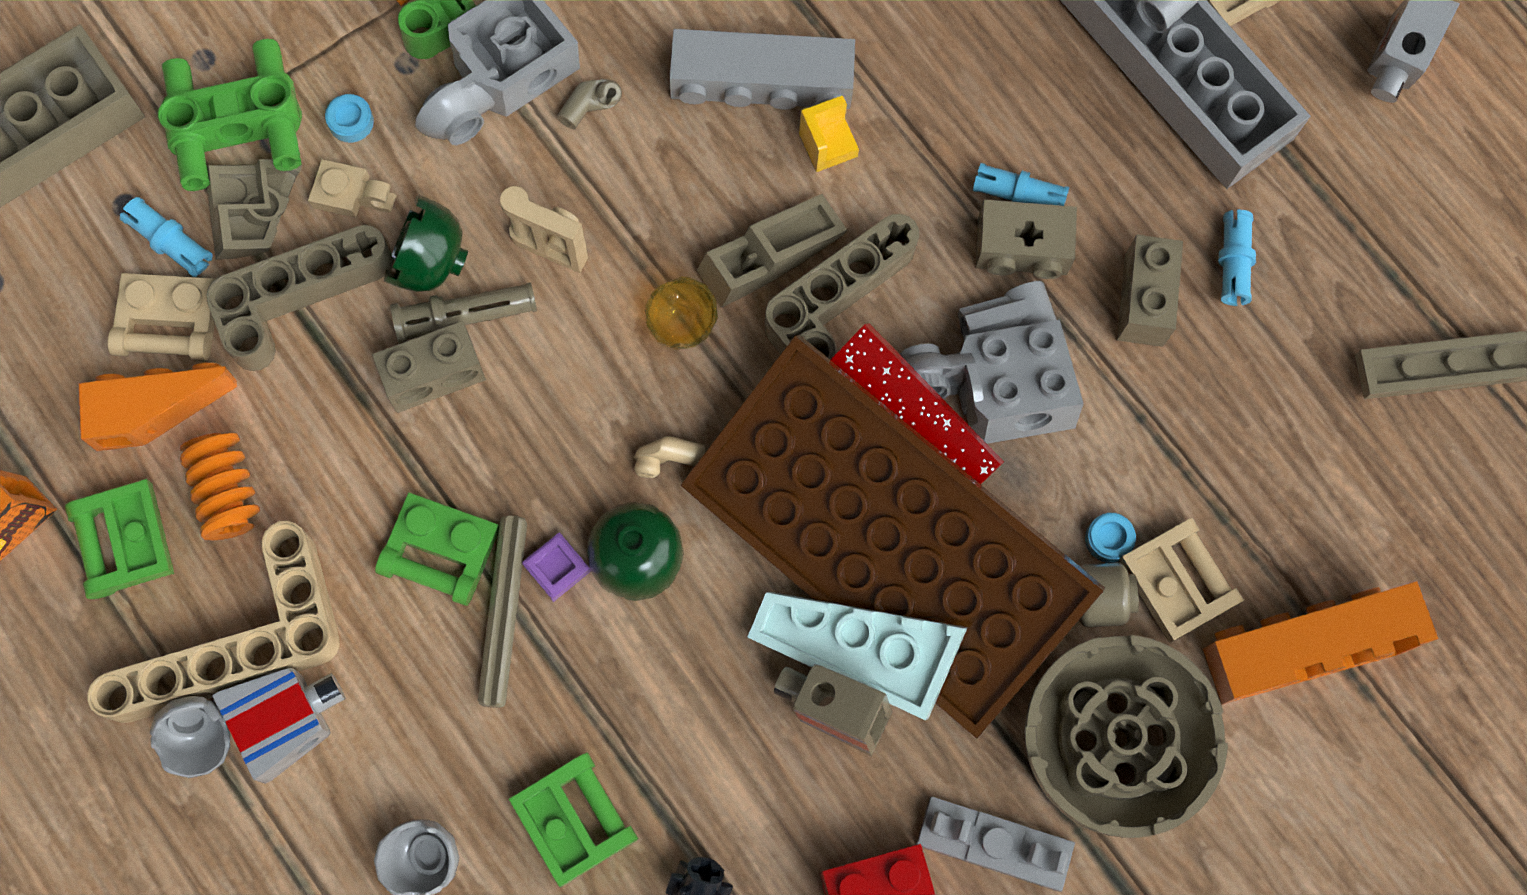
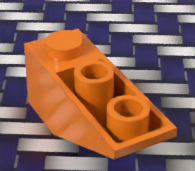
(138, 409)

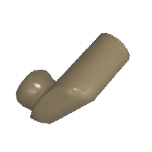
(589, 97)

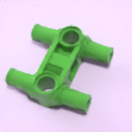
(230, 114)

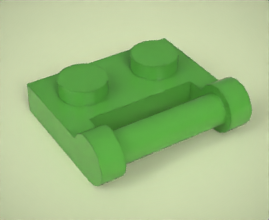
(443, 534)
(134, 535)
(557, 827)

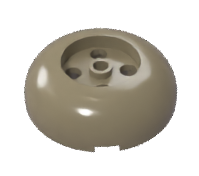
(1159, 691)

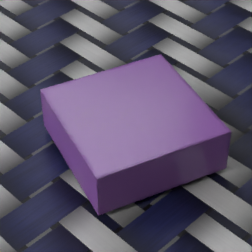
(556, 567)

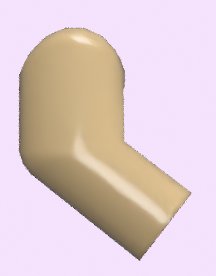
(664, 450)

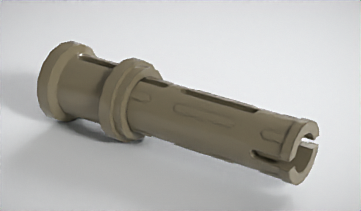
(520, 299)

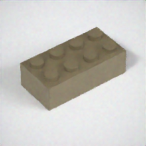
(57, 111)

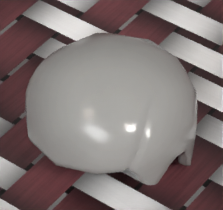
(190, 736)
(416, 858)

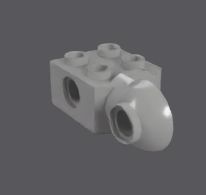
(505, 60)
(1007, 380)

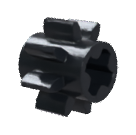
(698, 877)

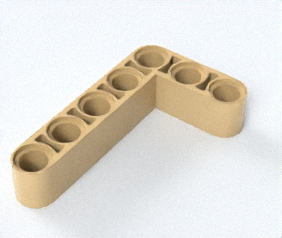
(239, 649)

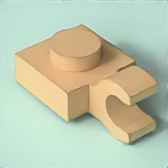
(345, 187)

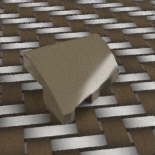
(247, 206)

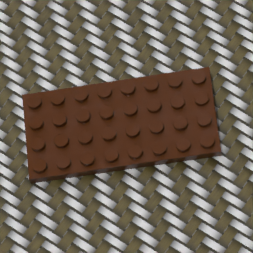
(890, 525)

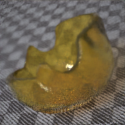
(681, 313)

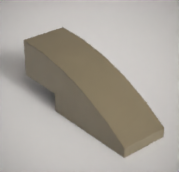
(770, 249)

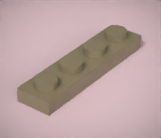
(1443, 365)

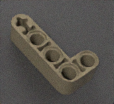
(842, 281)
(302, 290)

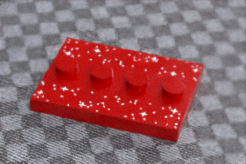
(901, 389)

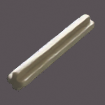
(502, 612)

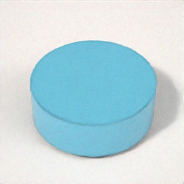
(349, 118)
(1110, 537)

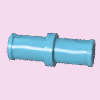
(1018, 187)
(166, 236)
(1237, 257)

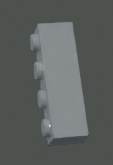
(760, 68)

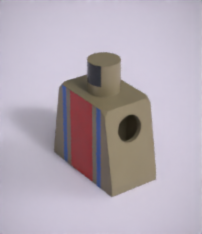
(853, 717)

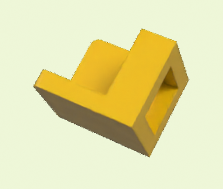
(827, 134)

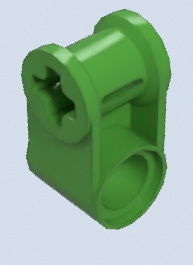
(432, 15)

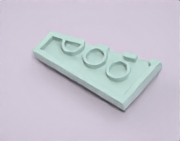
(877, 648)

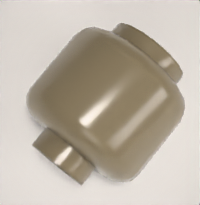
(1118, 598)

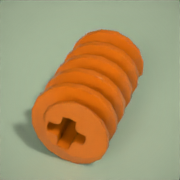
(217, 485)

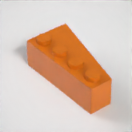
(1319, 642)

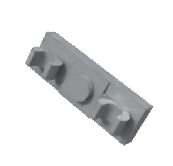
(995, 844)

